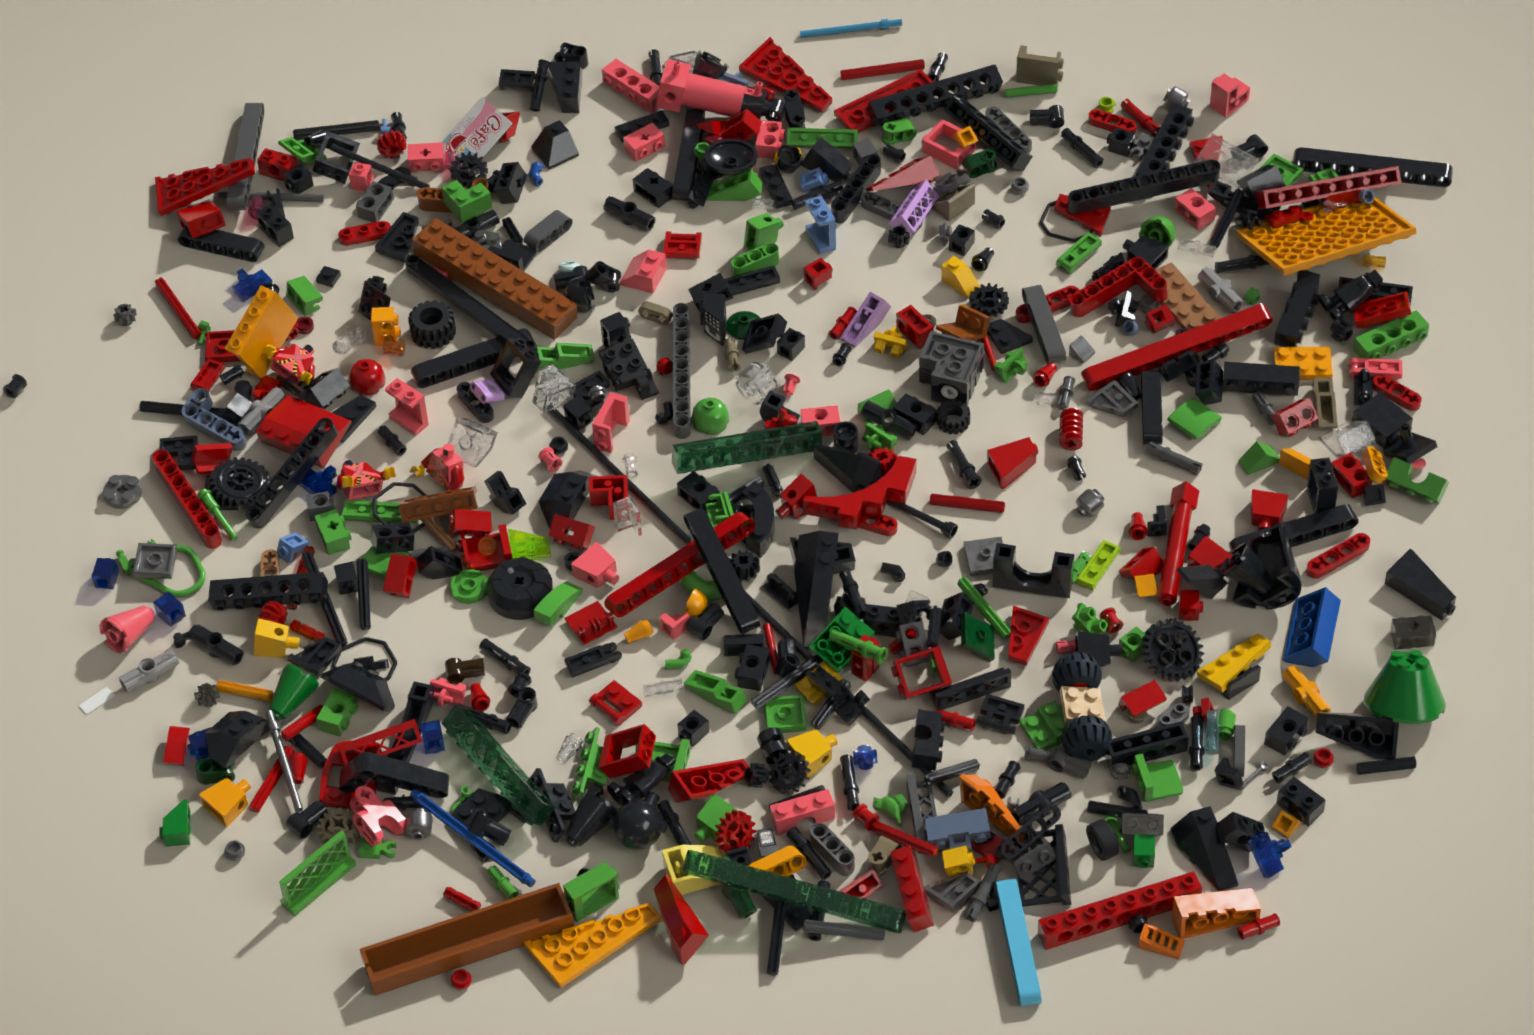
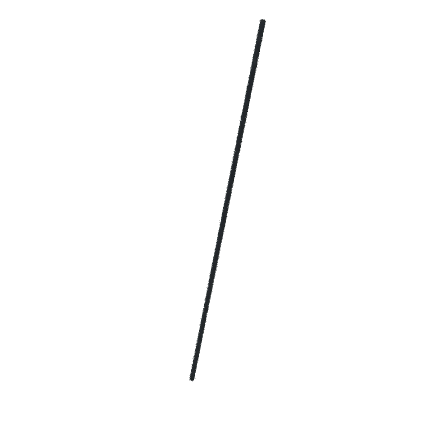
(757, 607)

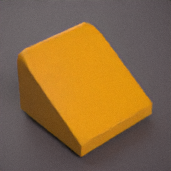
(965, 137)
(1145, 585)
(1285, 824)

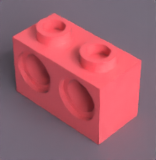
(769, 139)

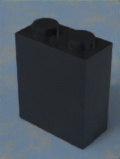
(1384, 419)

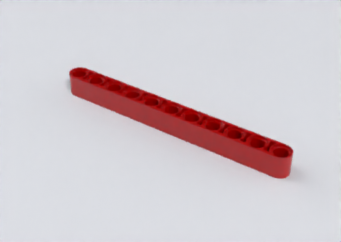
(1160, 352)

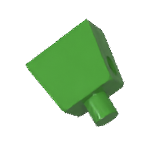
(761, 230)
(709, 817)

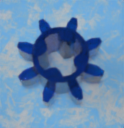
(865, 757)

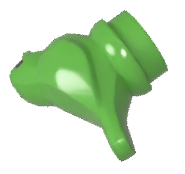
(891, 806)

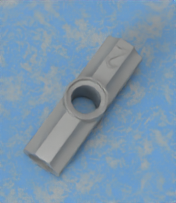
(1220, 290)
(259, 410)
(148, 670)

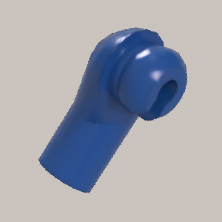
(534, 173)

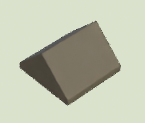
(956, 202)

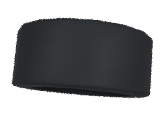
(1102, 839)

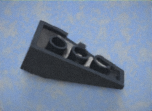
(851, 470)
(1361, 732)
(1199, 839)

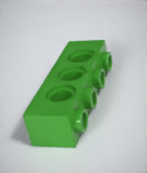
(1391, 336)

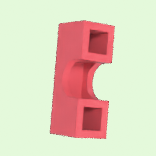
(790, 812)

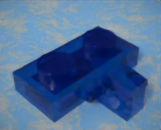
(249, 284)
(320, 481)
(1268, 853)

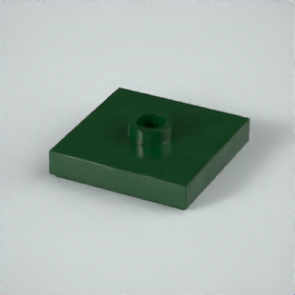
(977, 637)

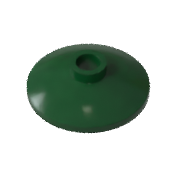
(739, 322)

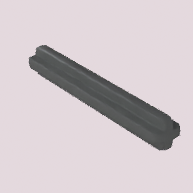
(843, 930)

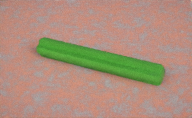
(985, 609)

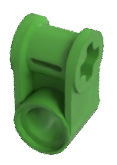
(899, 130)

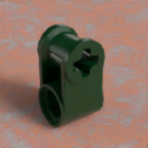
(979, 164)
(214, 772)

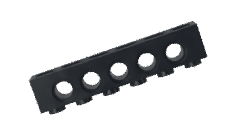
(988, 133)
(1167, 140)
(258, 587)

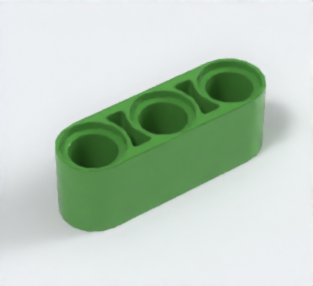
(755, 259)

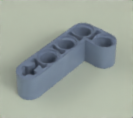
(212, 429)

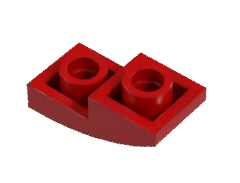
(176, 745)

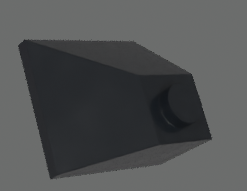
(555, 145)

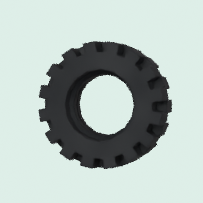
(953, 408)

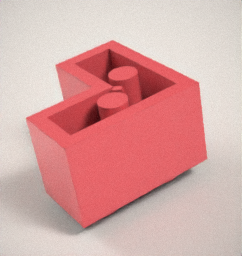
(1228, 94)

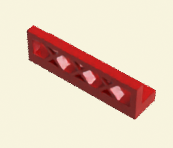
(363, 741)

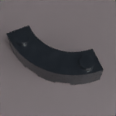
(762, 510)

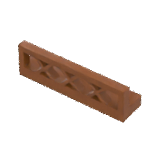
(438, 504)

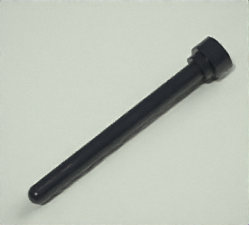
(948, 528)

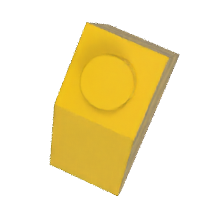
(958, 276)

